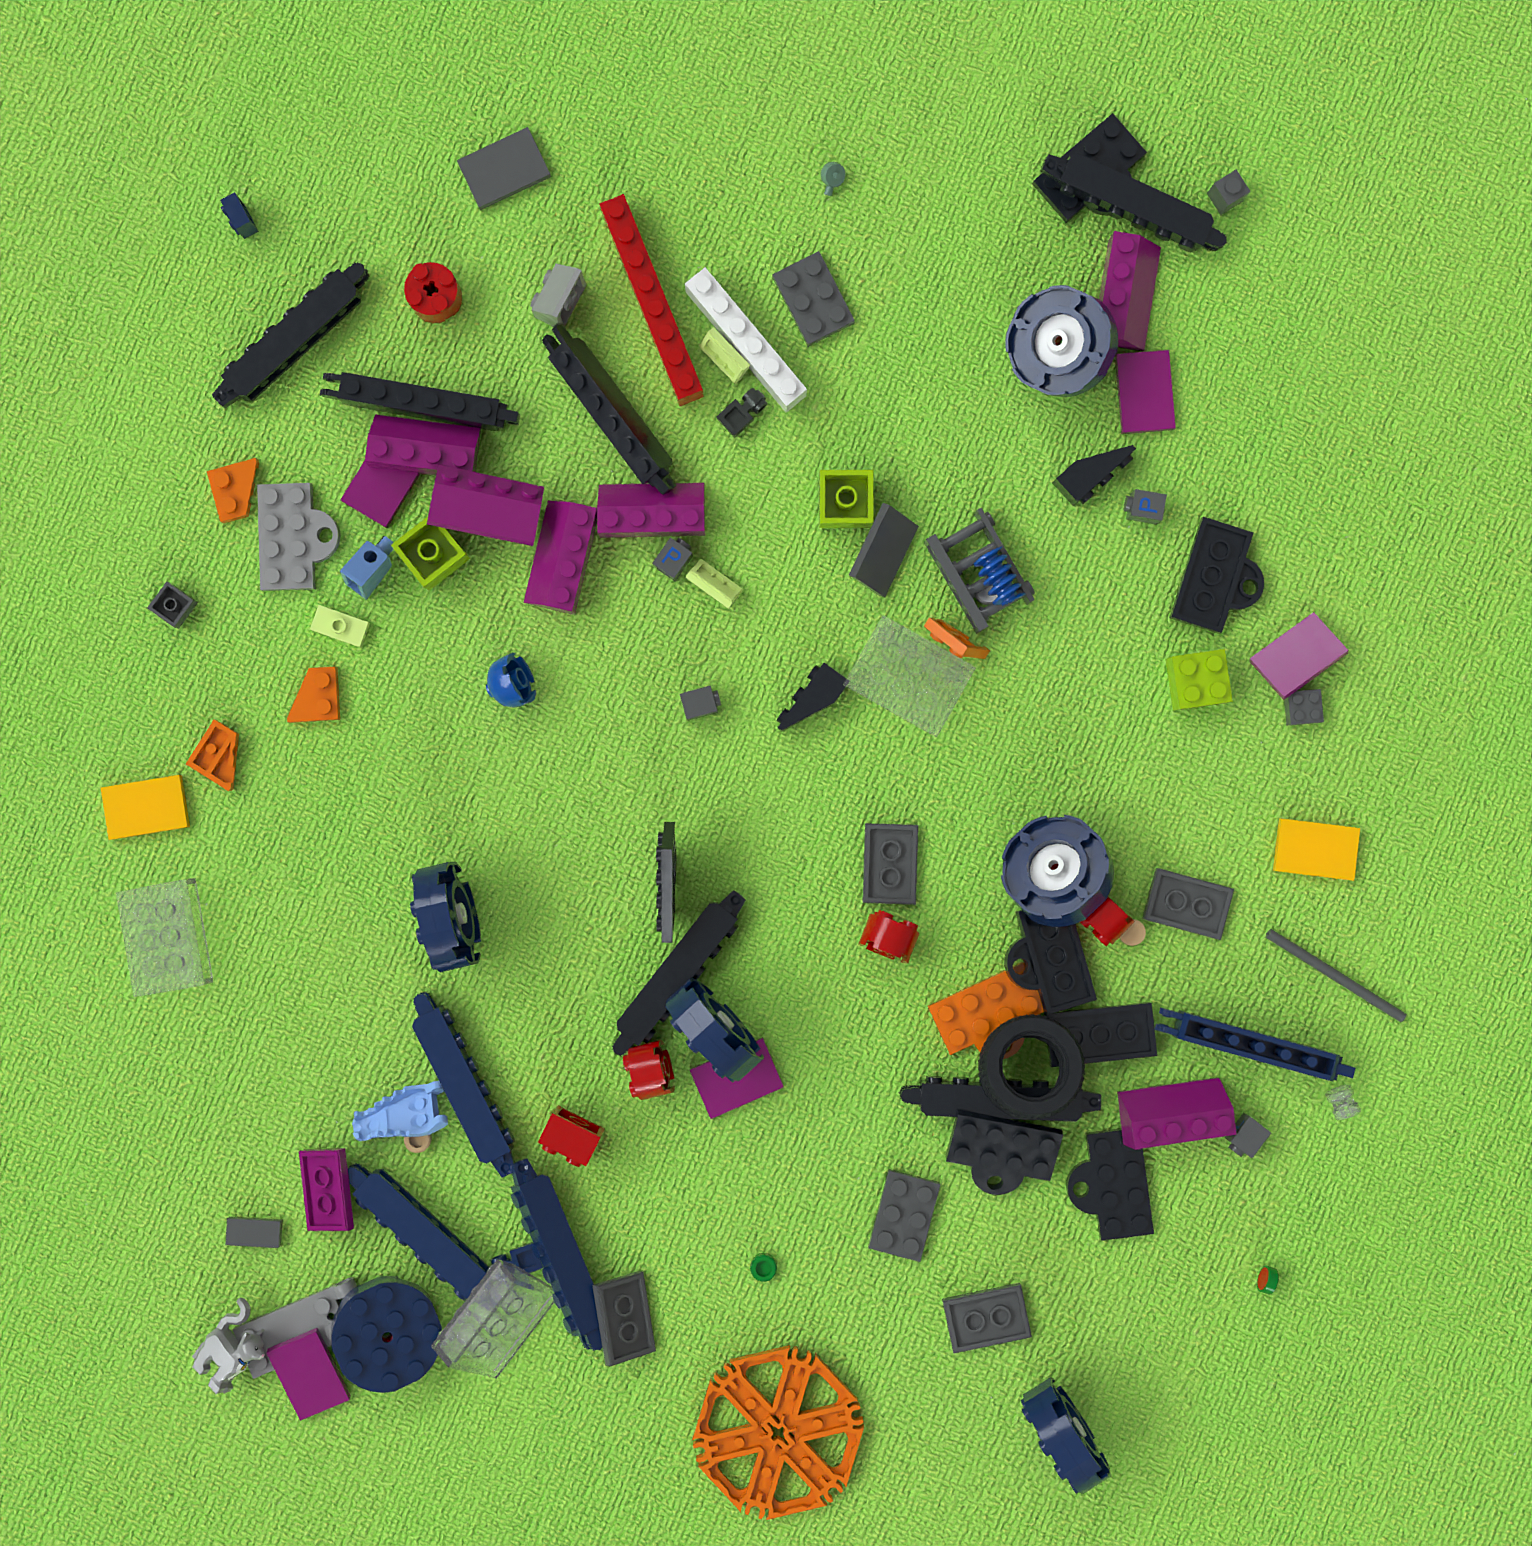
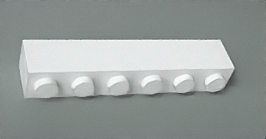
(746, 339)

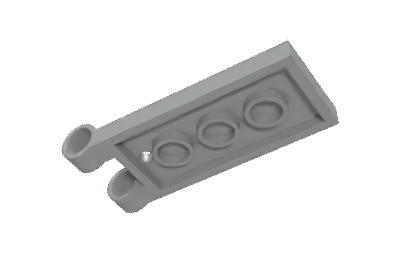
(295, 1320)

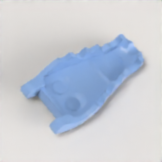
(404, 1114)

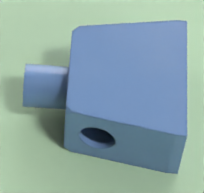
(363, 575)

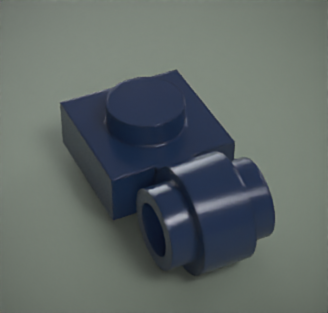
(522, 1257)

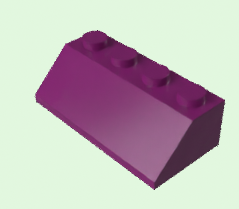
(1130, 286)
(420, 445)
(485, 505)
(645, 512)
(561, 556)
(1175, 1113)

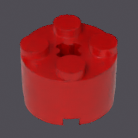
(425, 279)
(1108, 922)
(889, 937)
(649, 1070)

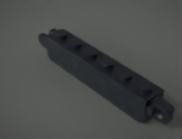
(1134, 201)
(292, 336)
(420, 401)
(610, 409)
(682, 964)
(946, 1097)

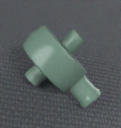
(832, 176)

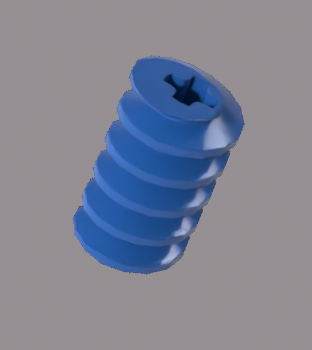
(998, 577)

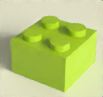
(845, 498)
(430, 553)
(1198, 679)

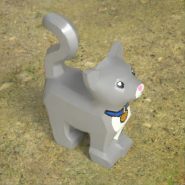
(227, 1352)

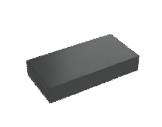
(254, 1232)

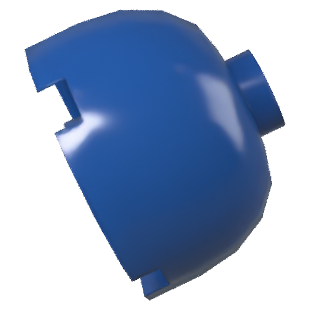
(510, 681)

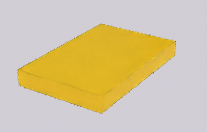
(145, 807)
(1316, 849)

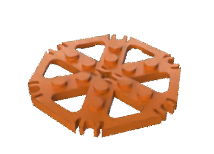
(795, 1449)

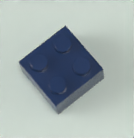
(238, 215)

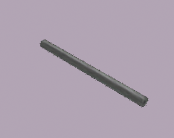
(1335, 975)

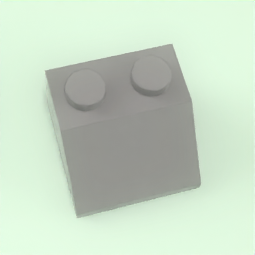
(559, 295)

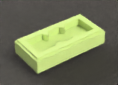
(724, 355)
(714, 583)
(340, 626)

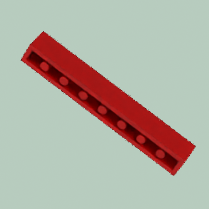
(651, 300)

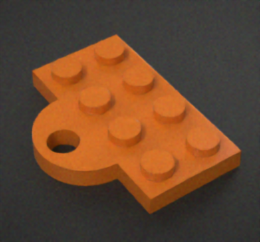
(982, 1007)

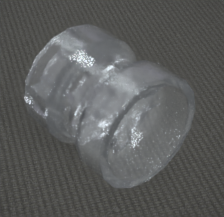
(1343, 1102)

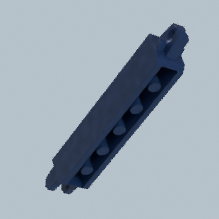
(1255, 1045)
(462, 1084)
(417, 1229)
(557, 1251)

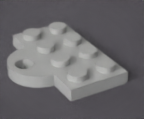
(290, 536)

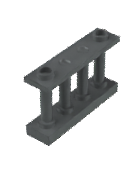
(953, 570)

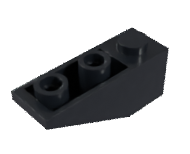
(1084, 474)
(819, 694)

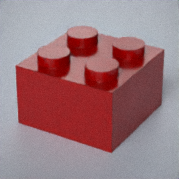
(570, 1136)

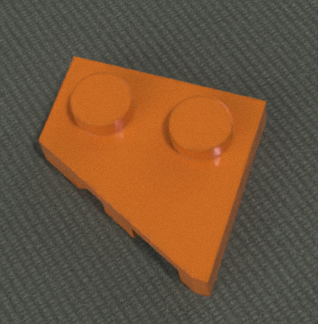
(233, 488)
(955, 639)
(317, 697)
(217, 755)

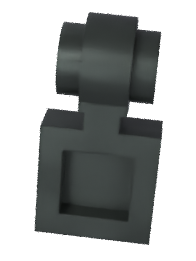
(737, 417)

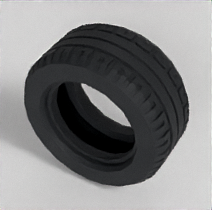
(1066, 1050)

